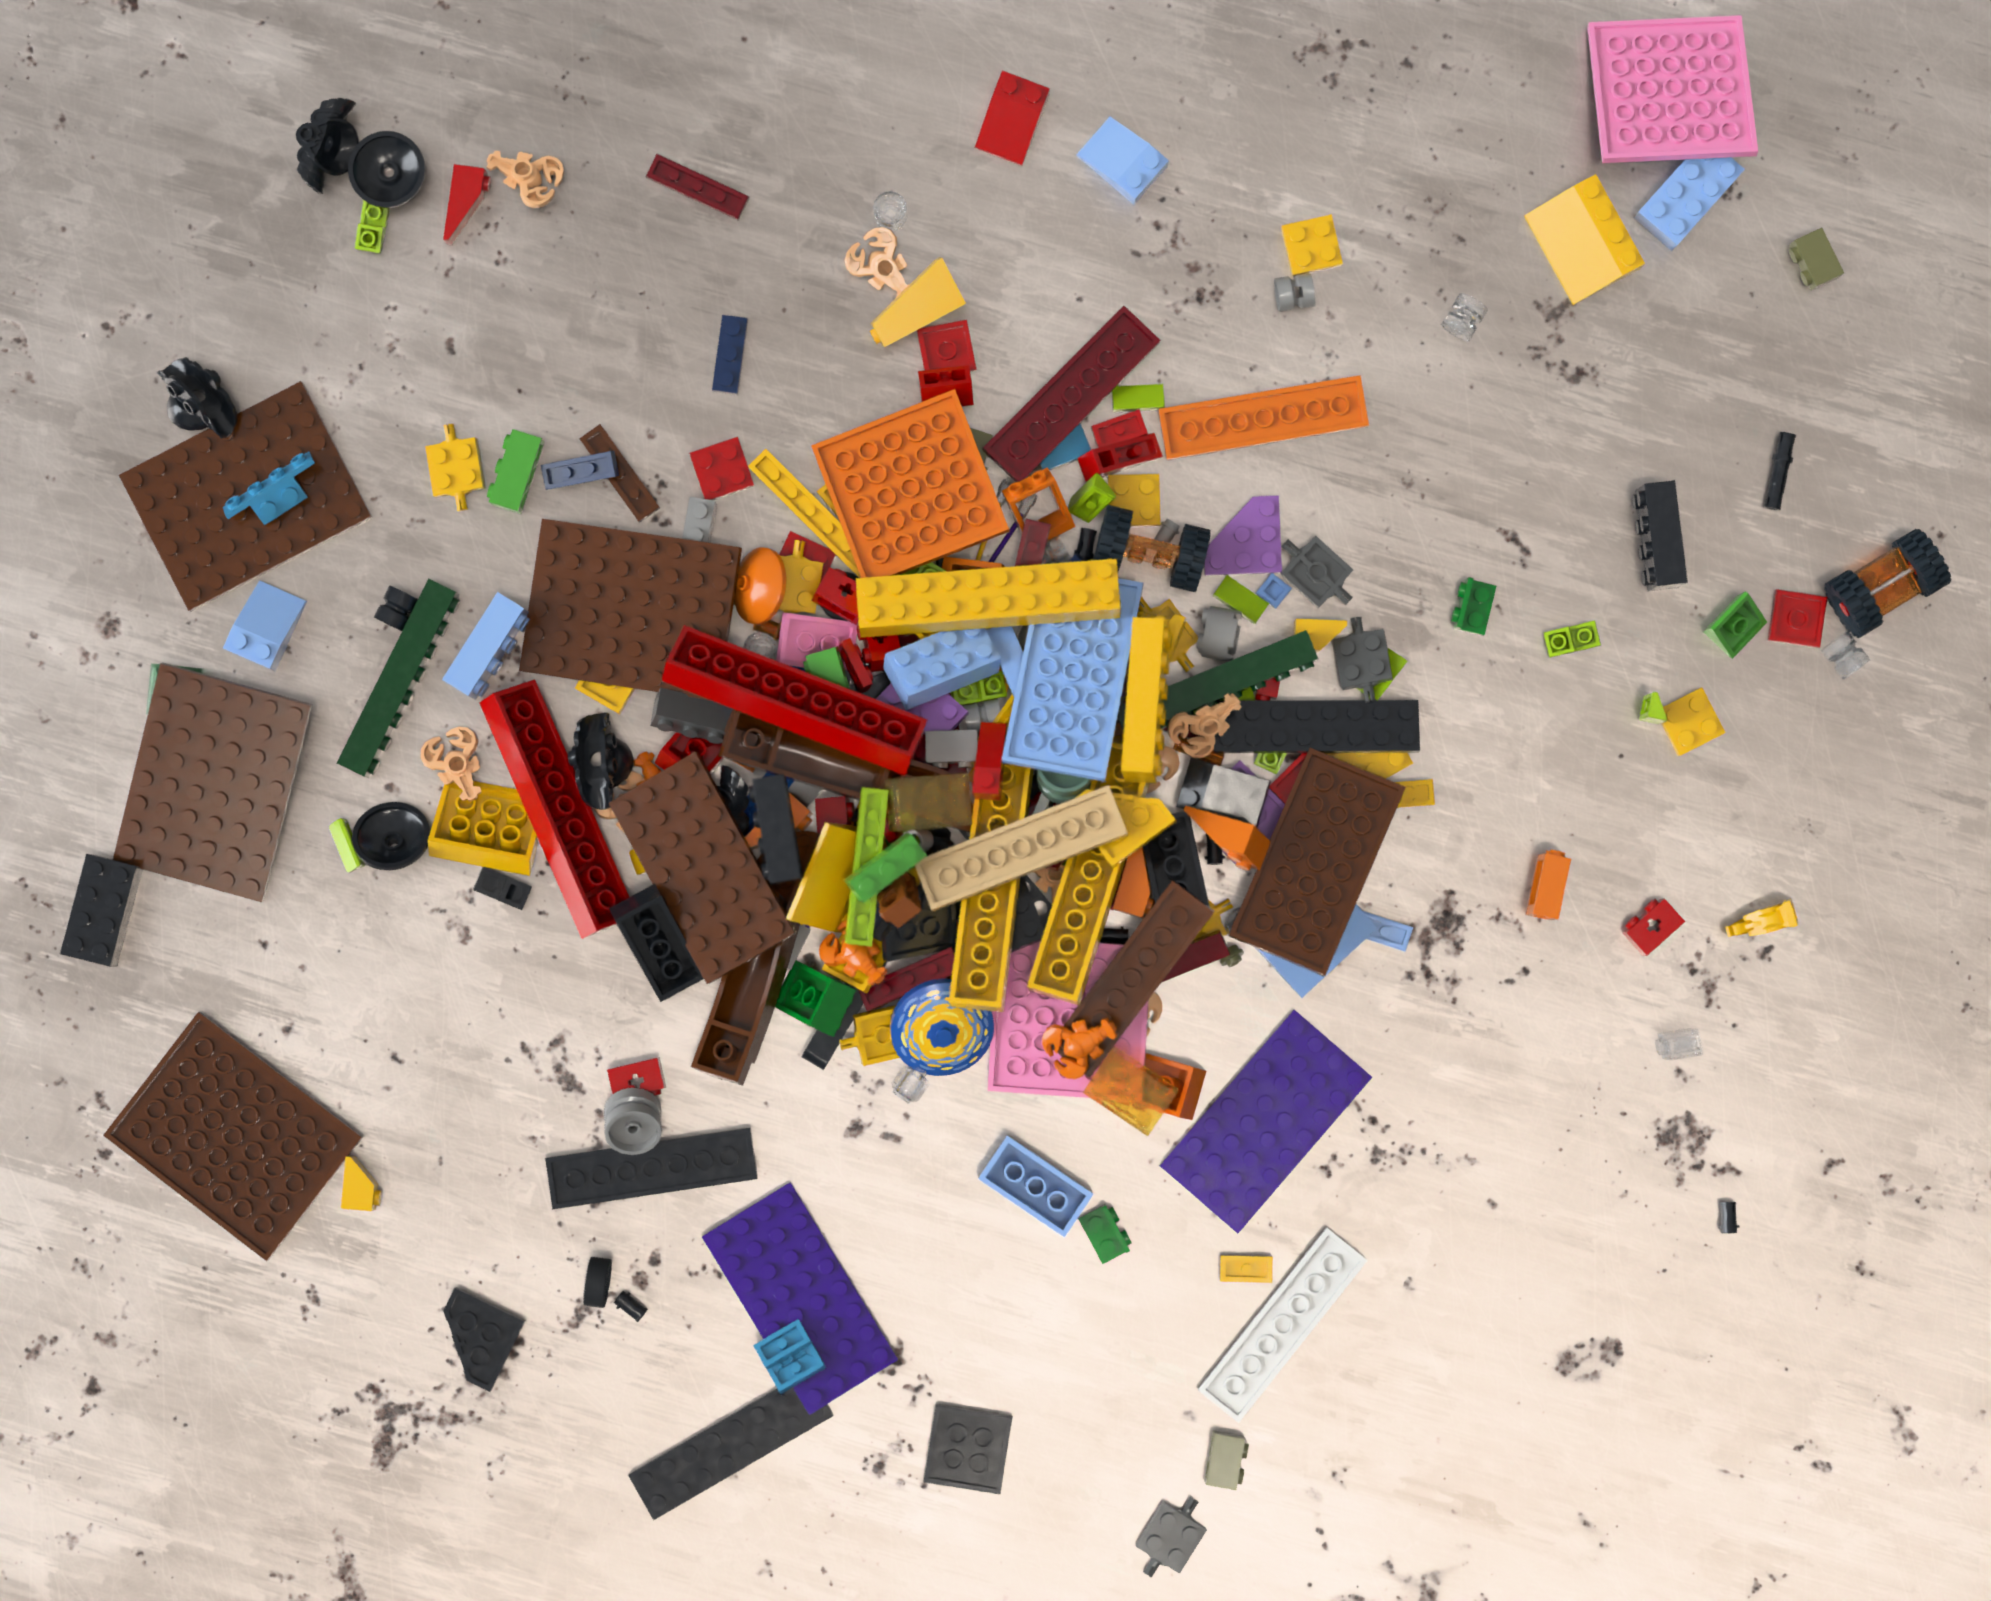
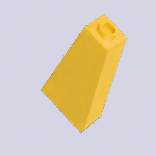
(921, 303)

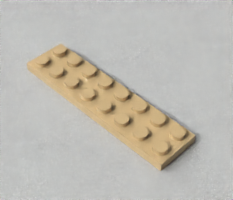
(1020, 848)

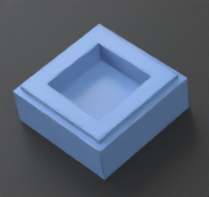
(1273, 590)

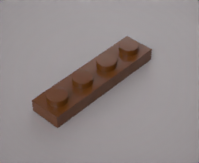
(627, 483)

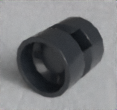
(396, 608)

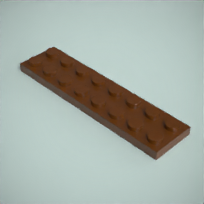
(1141, 965)

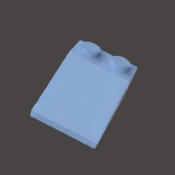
(1123, 159)
(265, 625)

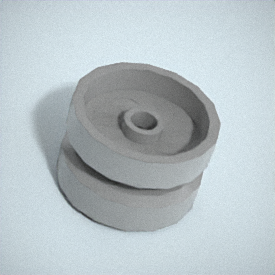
(632, 1121)

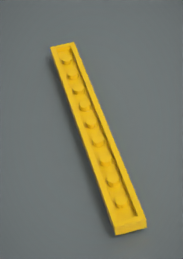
(807, 508)

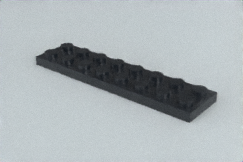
(1323, 726)
(666, 1168)
(723, 1450)

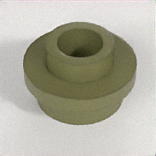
(1234, 957)

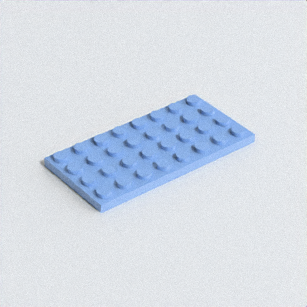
(1072, 692)

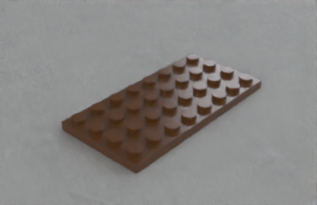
(1317, 862)
(702, 867)

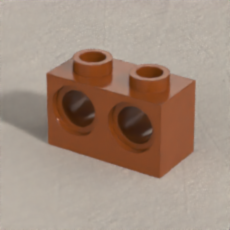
(899, 900)

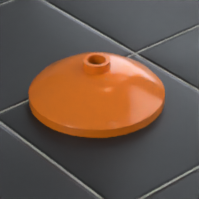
(760, 585)

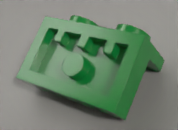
(1474, 606)
(1104, 1234)

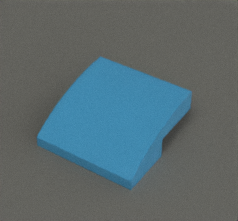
(1068, 450)
(789, 1356)

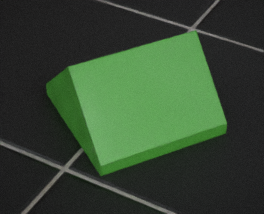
(1736, 625)

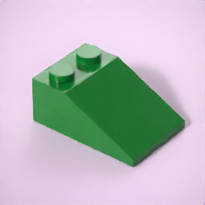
(814, 998)

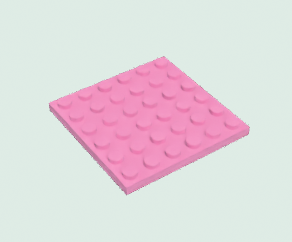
(1672, 89)
(1016, 1049)

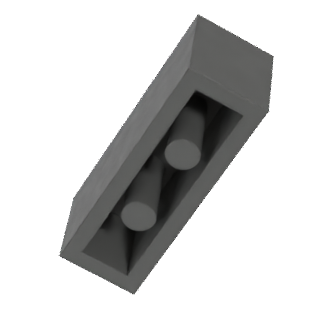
(690, 716)

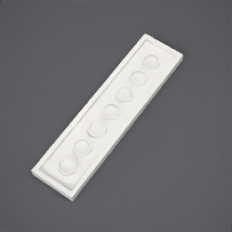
(1282, 1325)

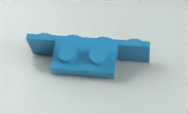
(273, 494)

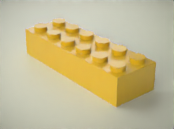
(1144, 700)

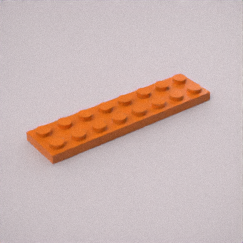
(1263, 417)

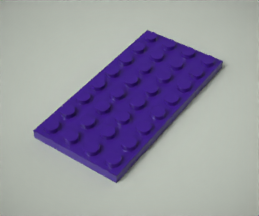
(1265, 1121)
(789, 1274)

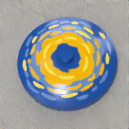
(935, 1034)

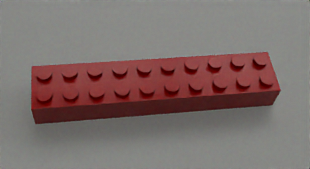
(794, 700)
(555, 806)

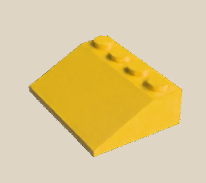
(1584, 239)
(485, 831)
(823, 894)

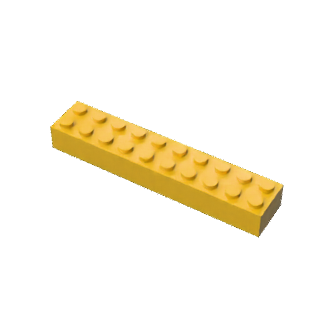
(988, 598)
(1080, 908)
(989, 917)

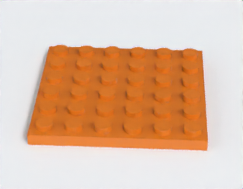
(910, 487)

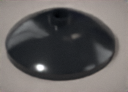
(381, 153)
(389, 825)

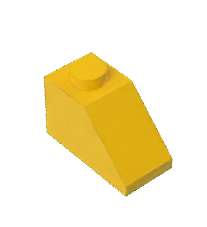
(1319, 630)
(359, 1187)

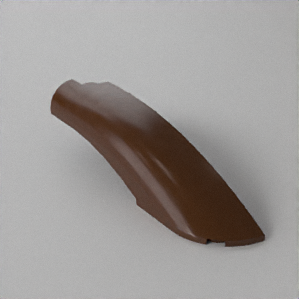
(808, 761)
(750, 995)

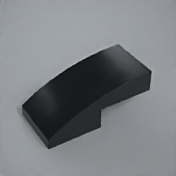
(502, 888)

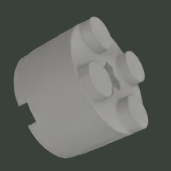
(1220, 633)

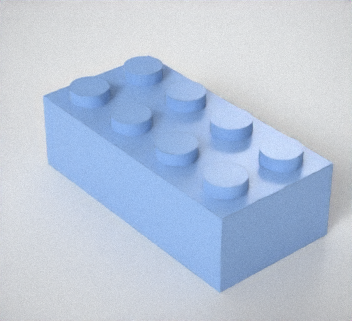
(1687, 197)
(486, 646)
(940, 665)
(1035, 1186)

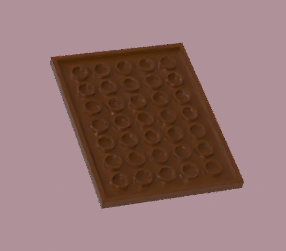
(187, 486)
(617, 600)
(212, 782)
(233, 1136)

